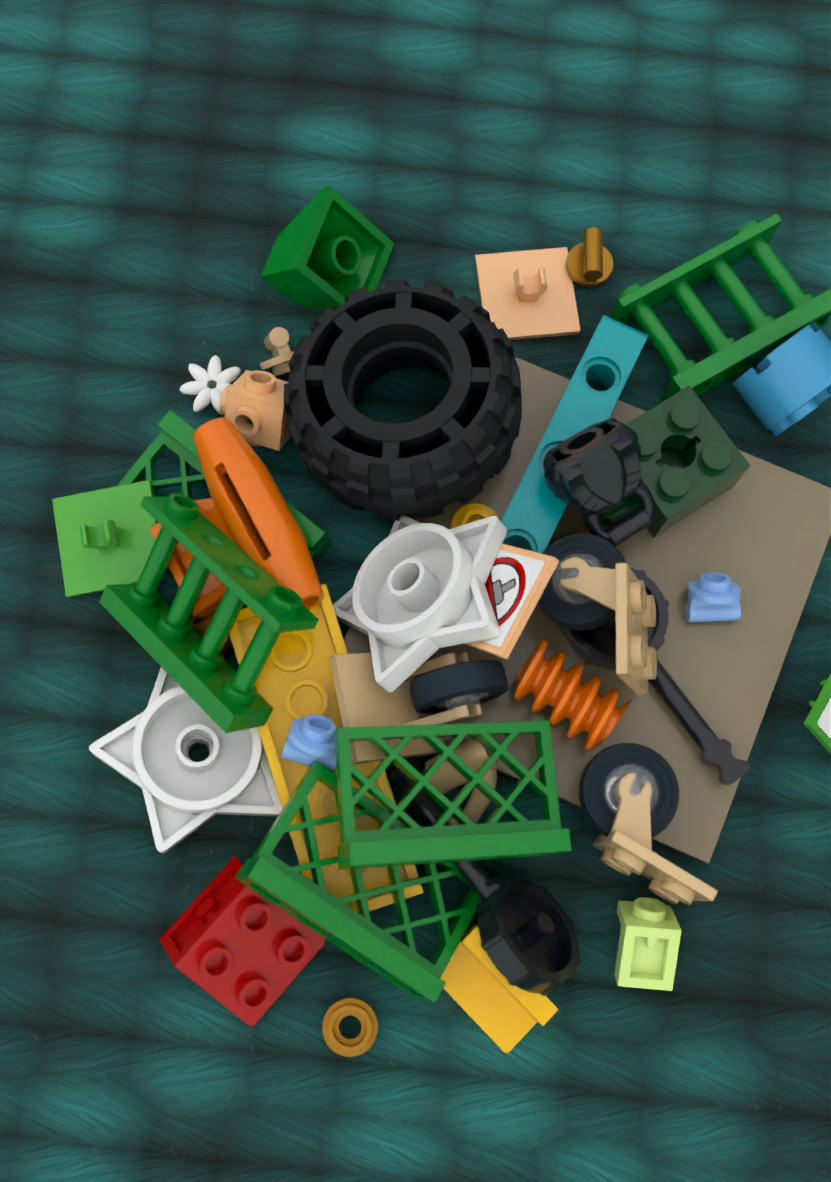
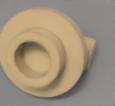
(277, 343)

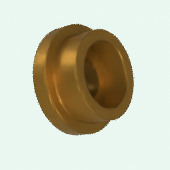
(337, 1040)

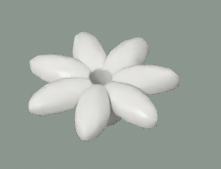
(209, 383)

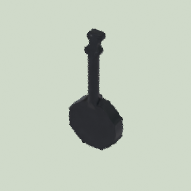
(599, 649)
(517, 919)

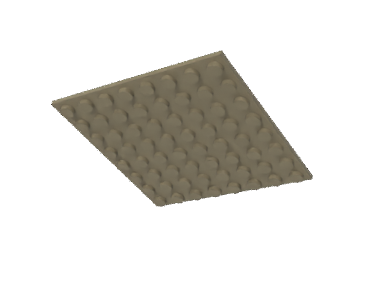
(759, 533)

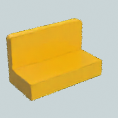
(488, 998)

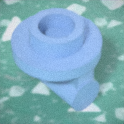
(713, 599)
(311, 741)

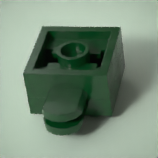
(682, 460)

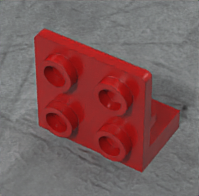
(239, 945)

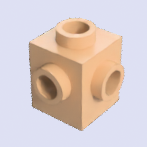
(257, 409)

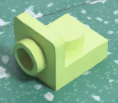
(647, 944)

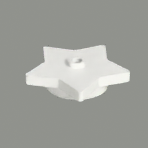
(423, 593)
(176, 790)

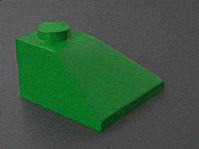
(327, 254)

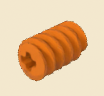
(569, 696)

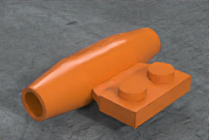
(251, 513)

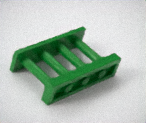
(727, 356)
(166, 630)

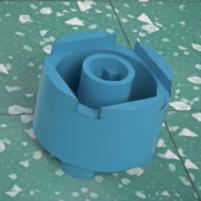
(789, 380)

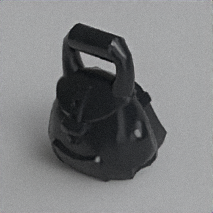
(599, 473)

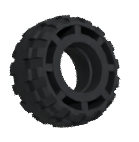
(416, 462)

